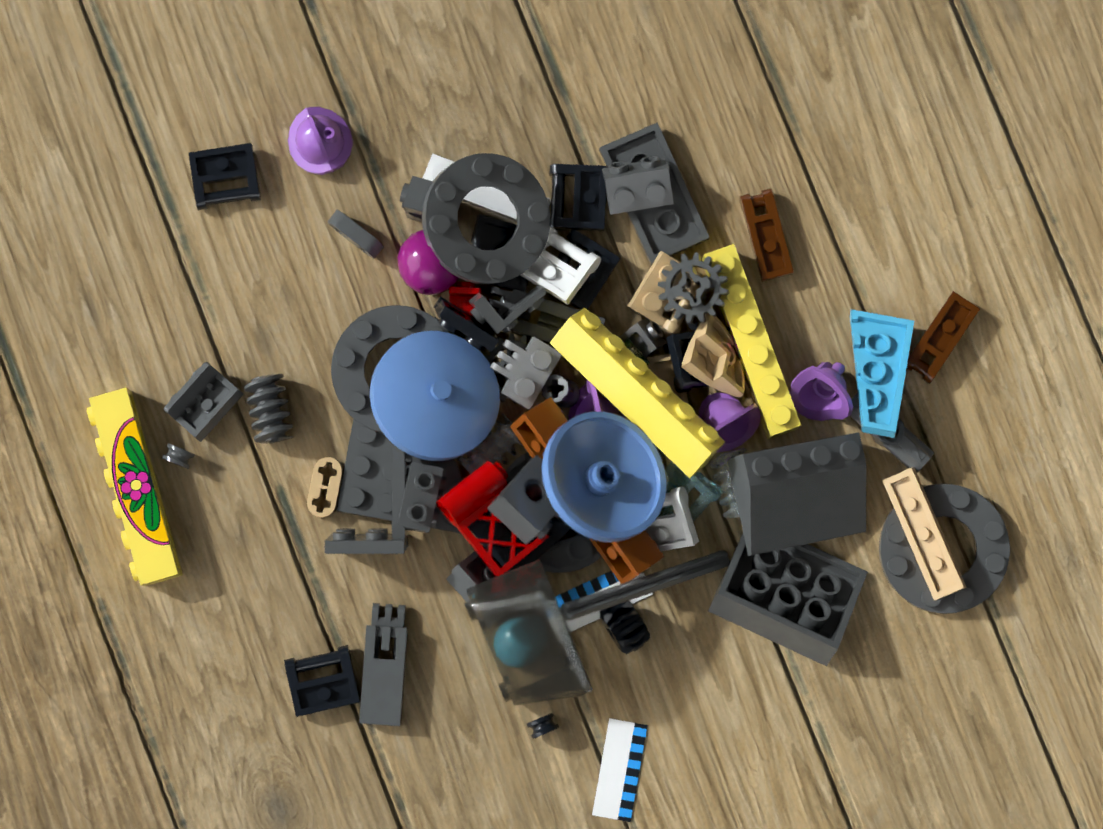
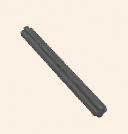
(644, 585)

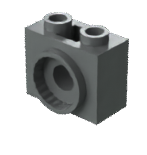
(522, 514)

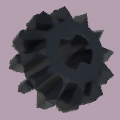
(625, 626)

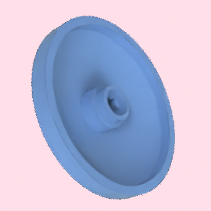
(434, 395)
(604, 476)

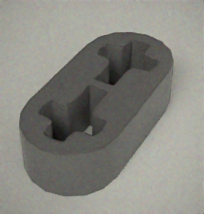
(355, 234)

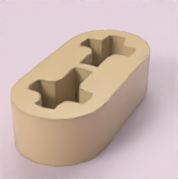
(317, 486)

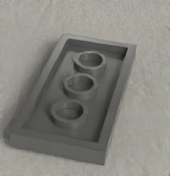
(663, 227)

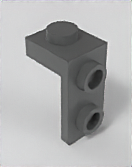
(486, 314)

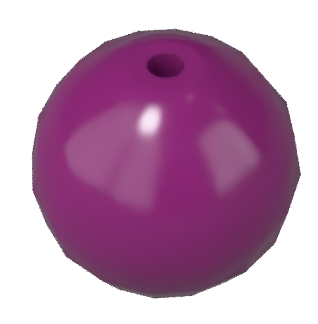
(421, 267)

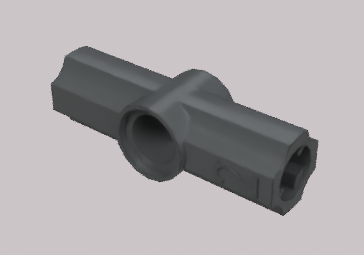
(904, 446)

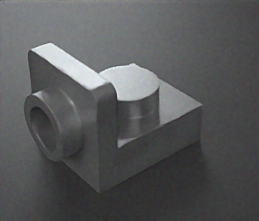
(645, 336)

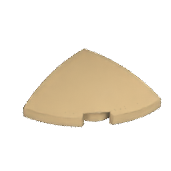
(713, 358)

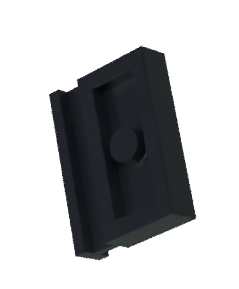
(454, 318)

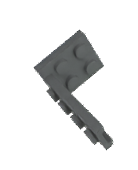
(377, 539)

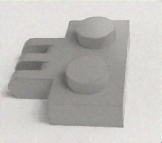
(526, 370)

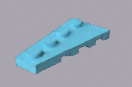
(880, 362)

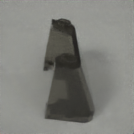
(528, 636)

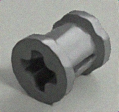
(564, 398)

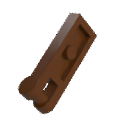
(766, 236)
(942, 335)

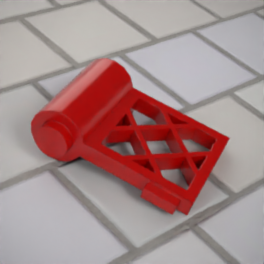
(470, 501)

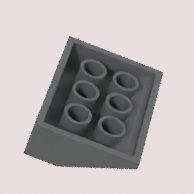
(800, 493)
(790, 597)

